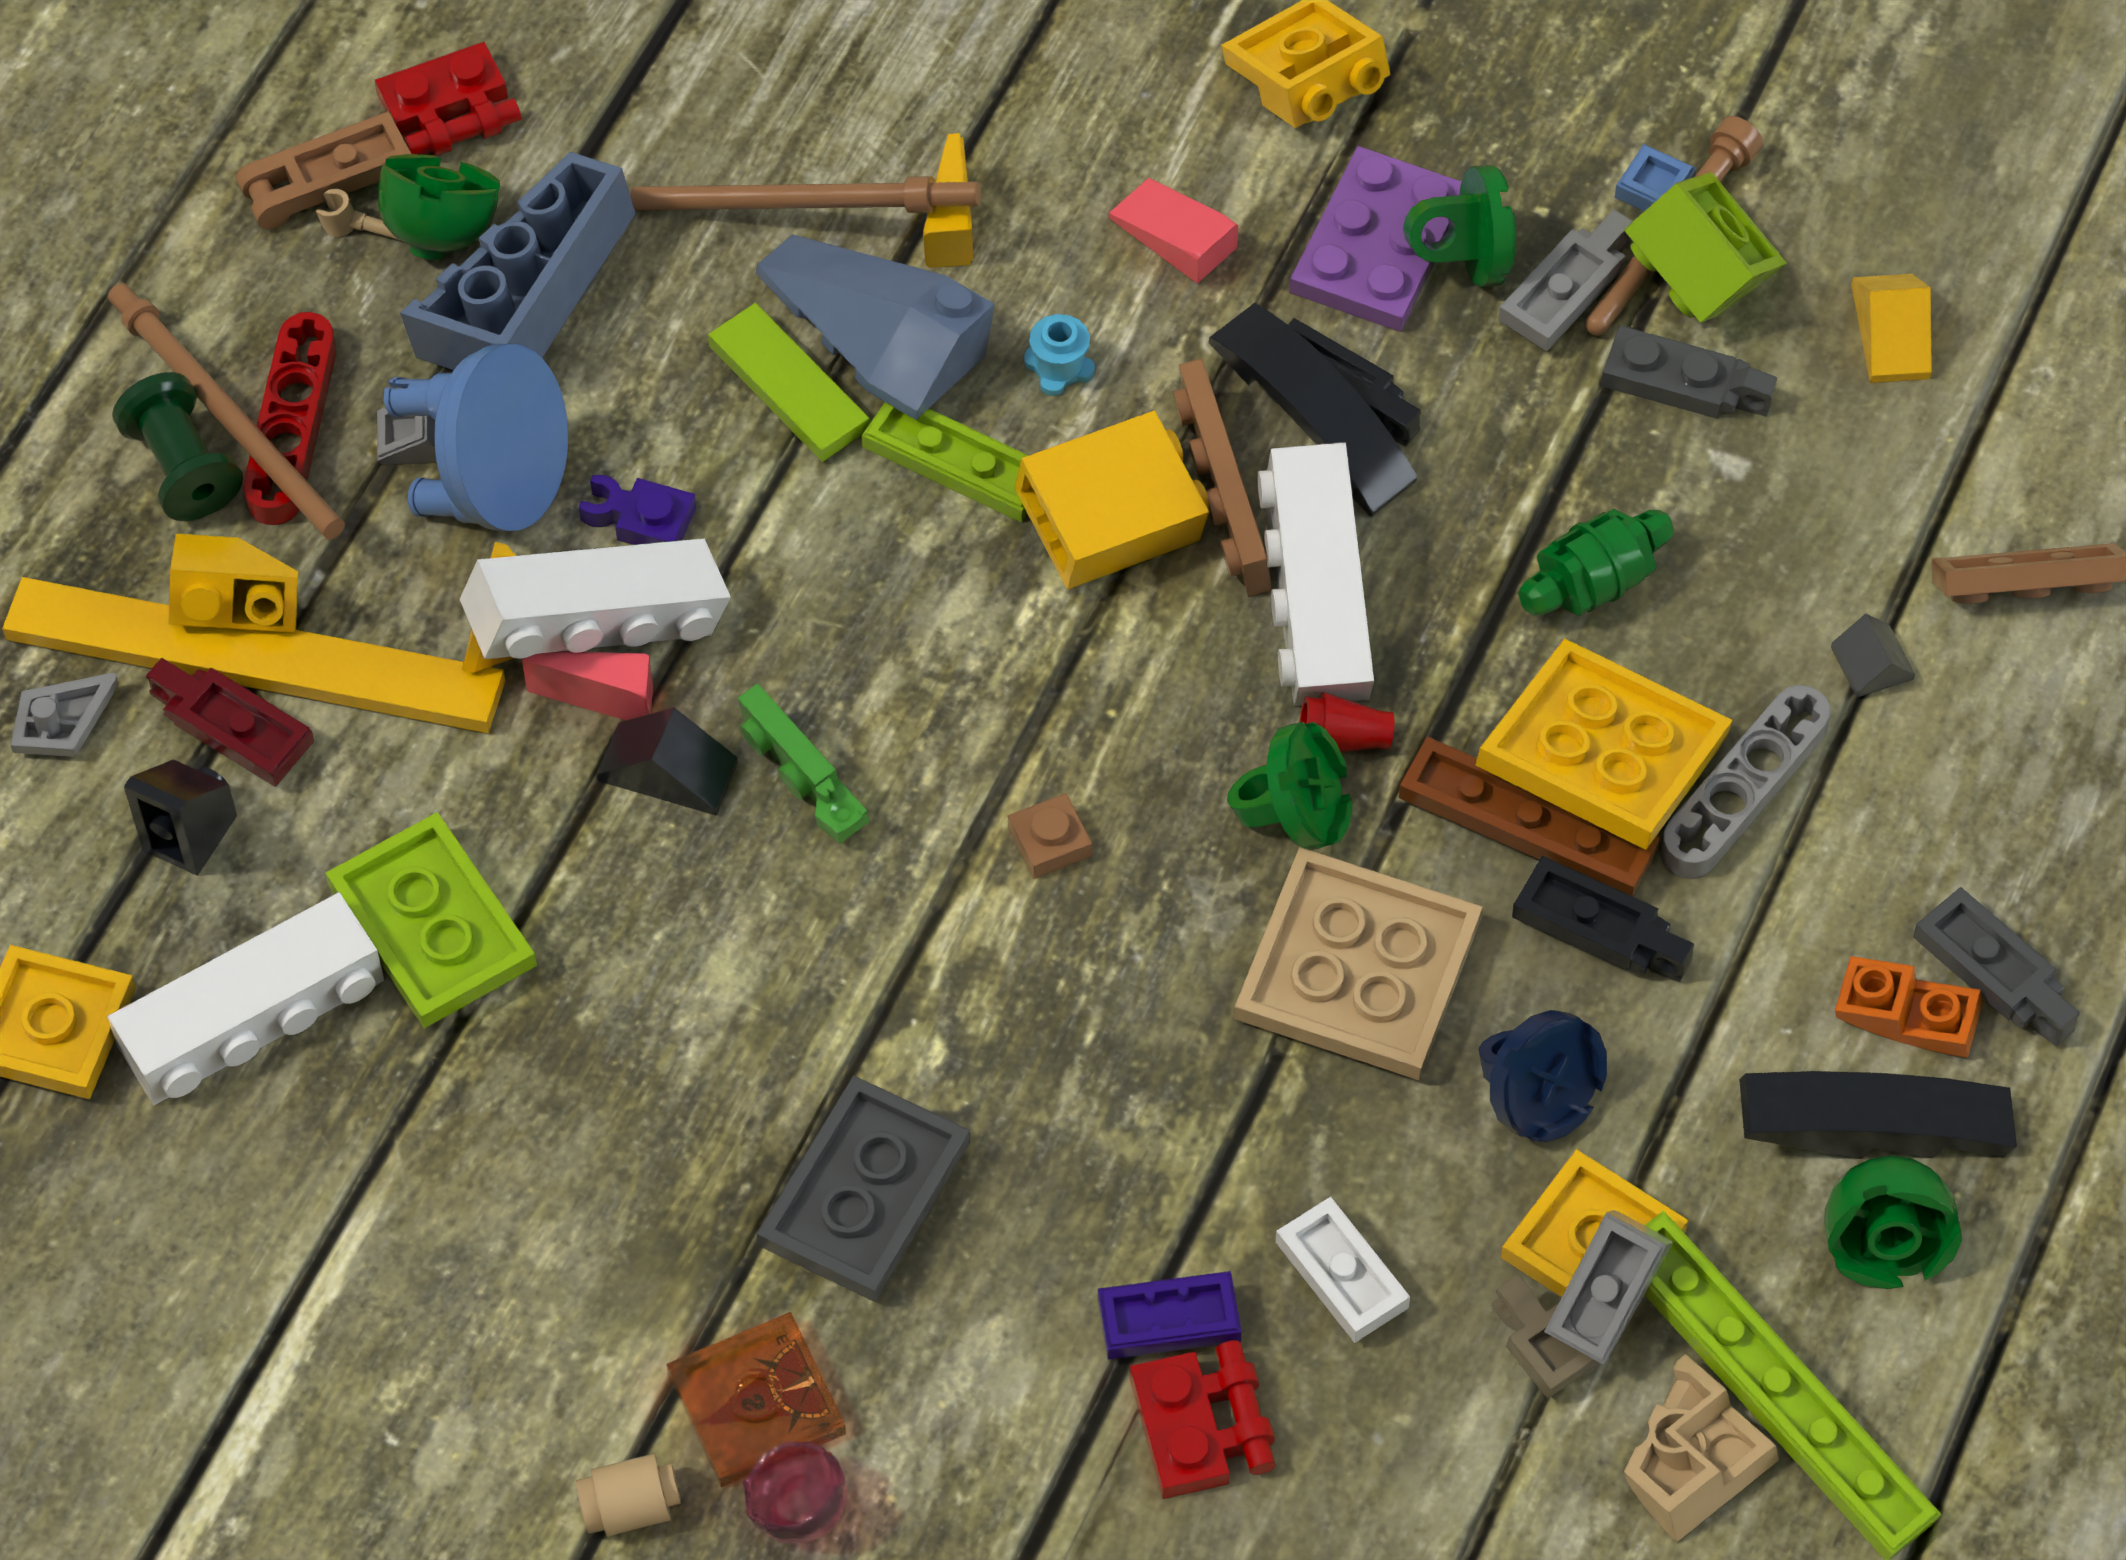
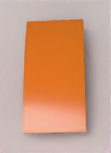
(1911, 1011)

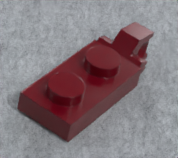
(231, 720)

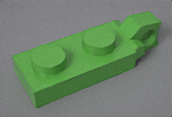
(802, 765)

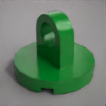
(1478, 229)
(1297, 788)

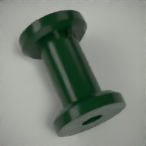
(160, 413)

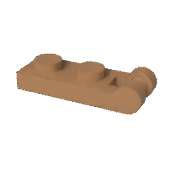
(337, 160)

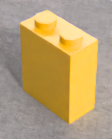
(1112, 499)

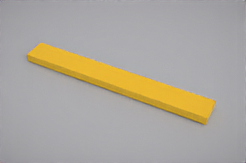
(272, 661)

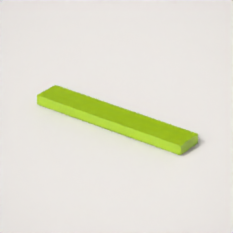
(1786, 1397)

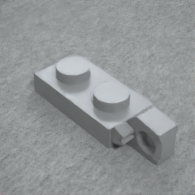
(1567, 281)

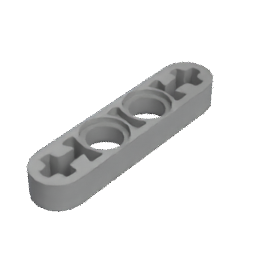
(1740, 777)

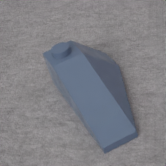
(893, 322)

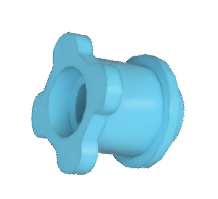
(1059, 352)

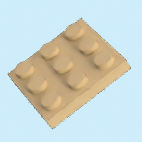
(1358, 963)

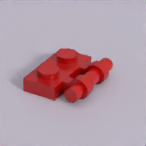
(443, 90)
(1181, 1425)

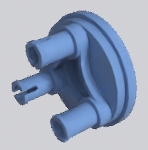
(495, 437)

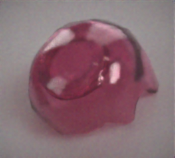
(796, 1492)

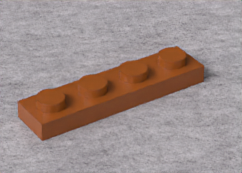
(1457, 790)

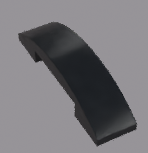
(1318, 401)

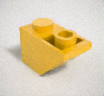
(230, 585)

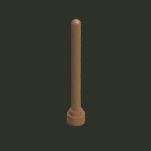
(1731, 147)

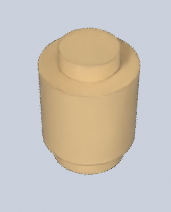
(628, 1495)

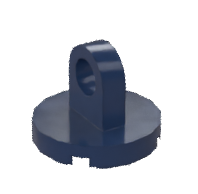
(1544, 1074)

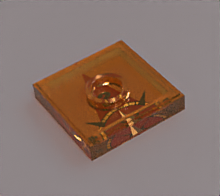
(754, 1396)

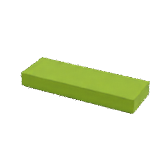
(788, 382)
(950, 456)

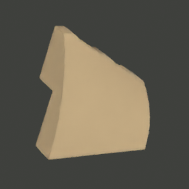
(1695, 1453)

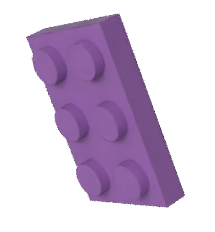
(1359, 246)

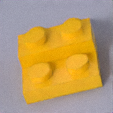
(1309, 60)

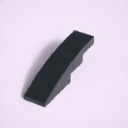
(1883, 1111)

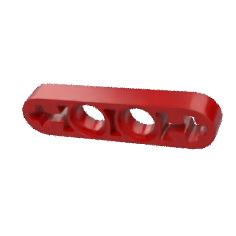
(296, 418)

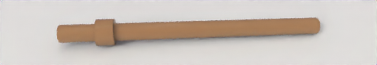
(917, 195)

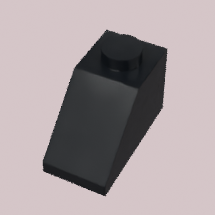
(180, 812)

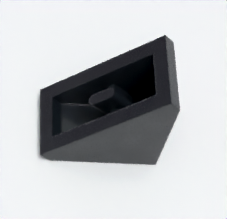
(669, 760)

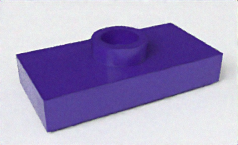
(1169, 1315)

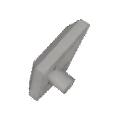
(61, 715)

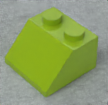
(1703, 247)

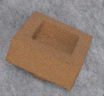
(1050, 835)

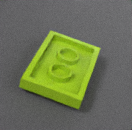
(432, 919)

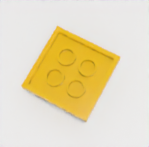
(1604, 743)

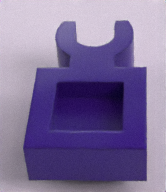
(641, 516)

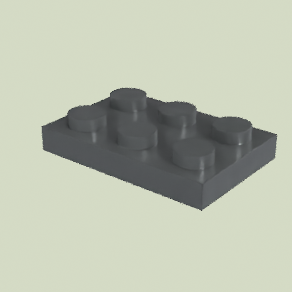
(863, 1188)

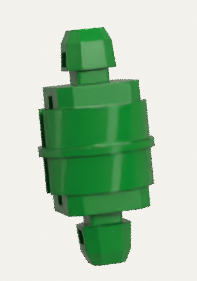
(1596, 562)

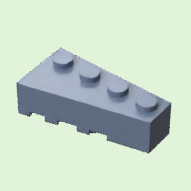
(527, 269)

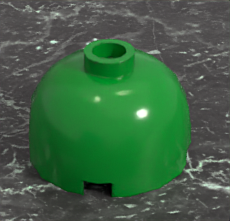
(434, 205)
(1891, 1222)

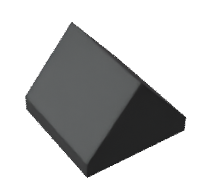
(1871, 656)

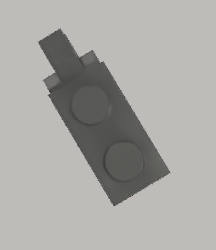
(1685, 375)
(1999, 964)

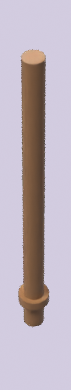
(142, 319)

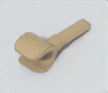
(345, 218)

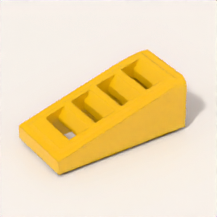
(949, 229)

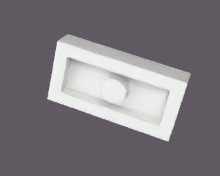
(1342, 1269)

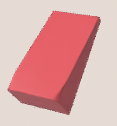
(1177, 228)
(595, 681)

